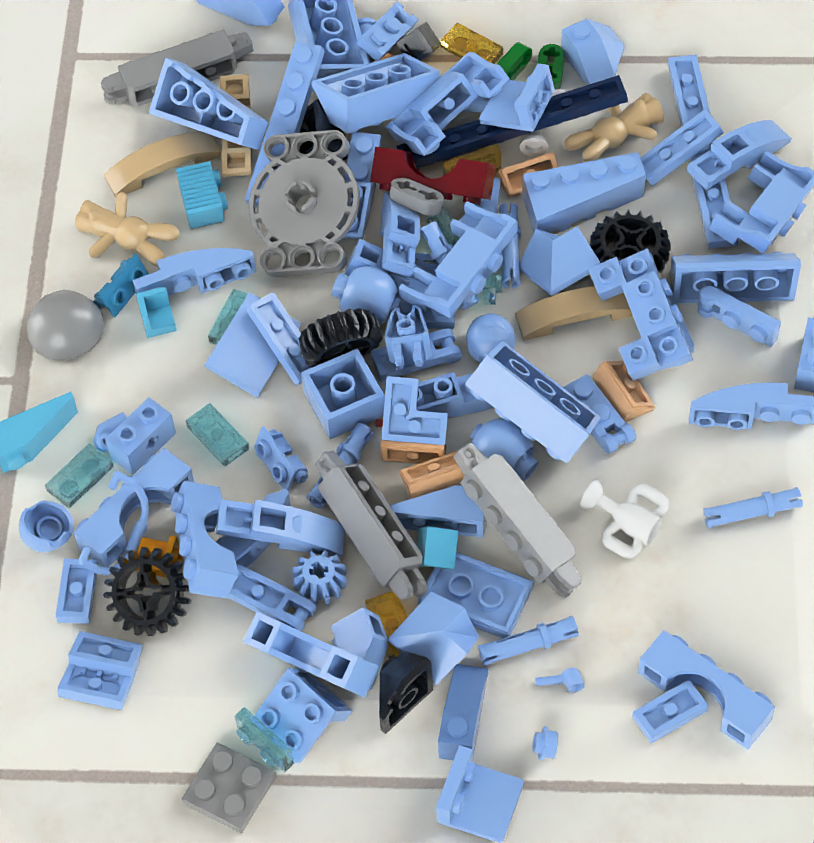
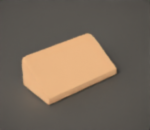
(513, 176)
(621, 391)
(410, 452)
(432, 475)

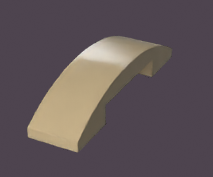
(159, 157)
(235, 157)
(567, 308)

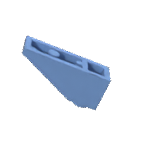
(462, 710)

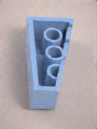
(201, 105)
(581, 190)

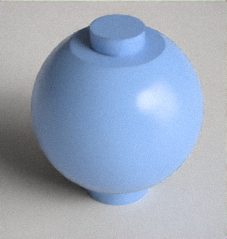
(369, 290)
(506, 440)

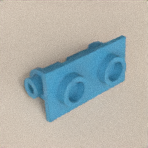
(121, 289)

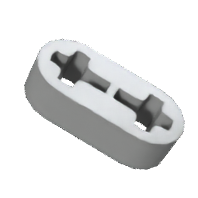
(416, 196)

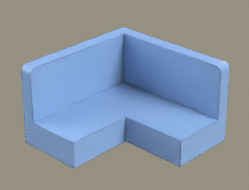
(402, 420)

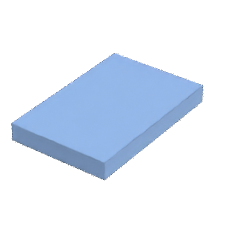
(244, 353)
(487, 593)

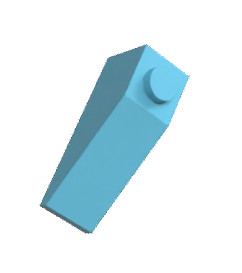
(32, 430)

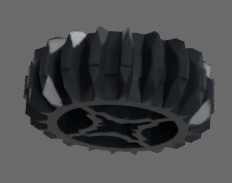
(631, 236)
(339, 335)
(147, 579)

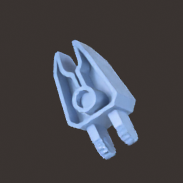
(407, 338)

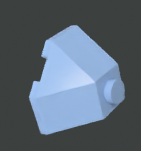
(592, 50)

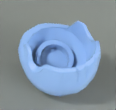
(486, 333)
(45, 526)

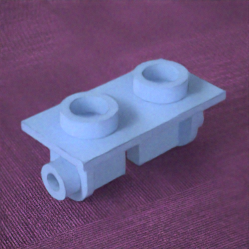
(273, 449)

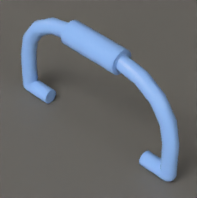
(138, 531)

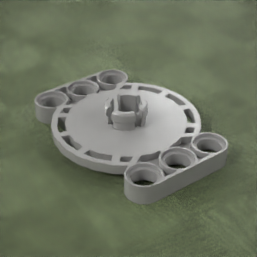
(323, 218)

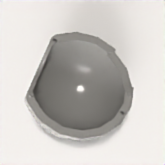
(64, 325)

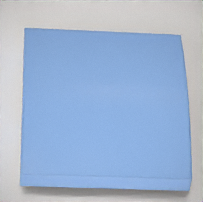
(100, 670)

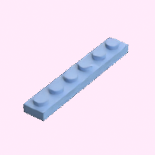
(291, 102)

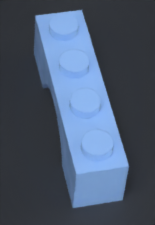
(104, 532)
(207, 565)
(311, 654)
(672, 662)

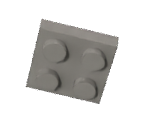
(229, 787)

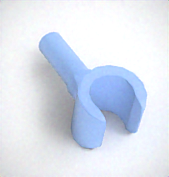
(570, 676)

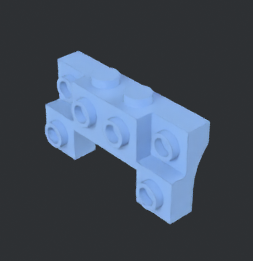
(426, 117)
(771, 214)
(466, 265)
(658, 321)

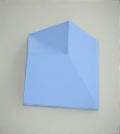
(557, 260)
(436, 631)

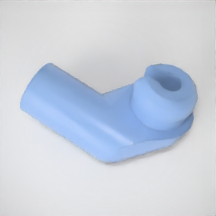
(105, 429)

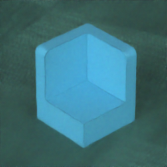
(156, 312)
(437, 547)

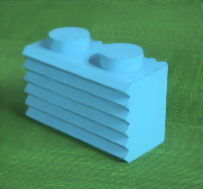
(200, 194)

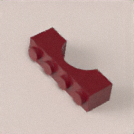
(466, 179)

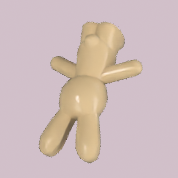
(613, 130)
(128, 232)

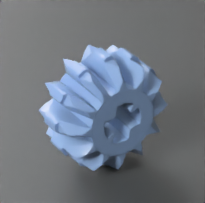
(323, 566)

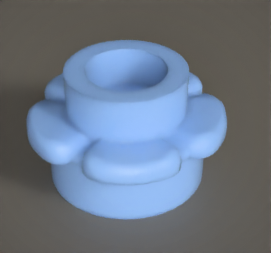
(545, 743)

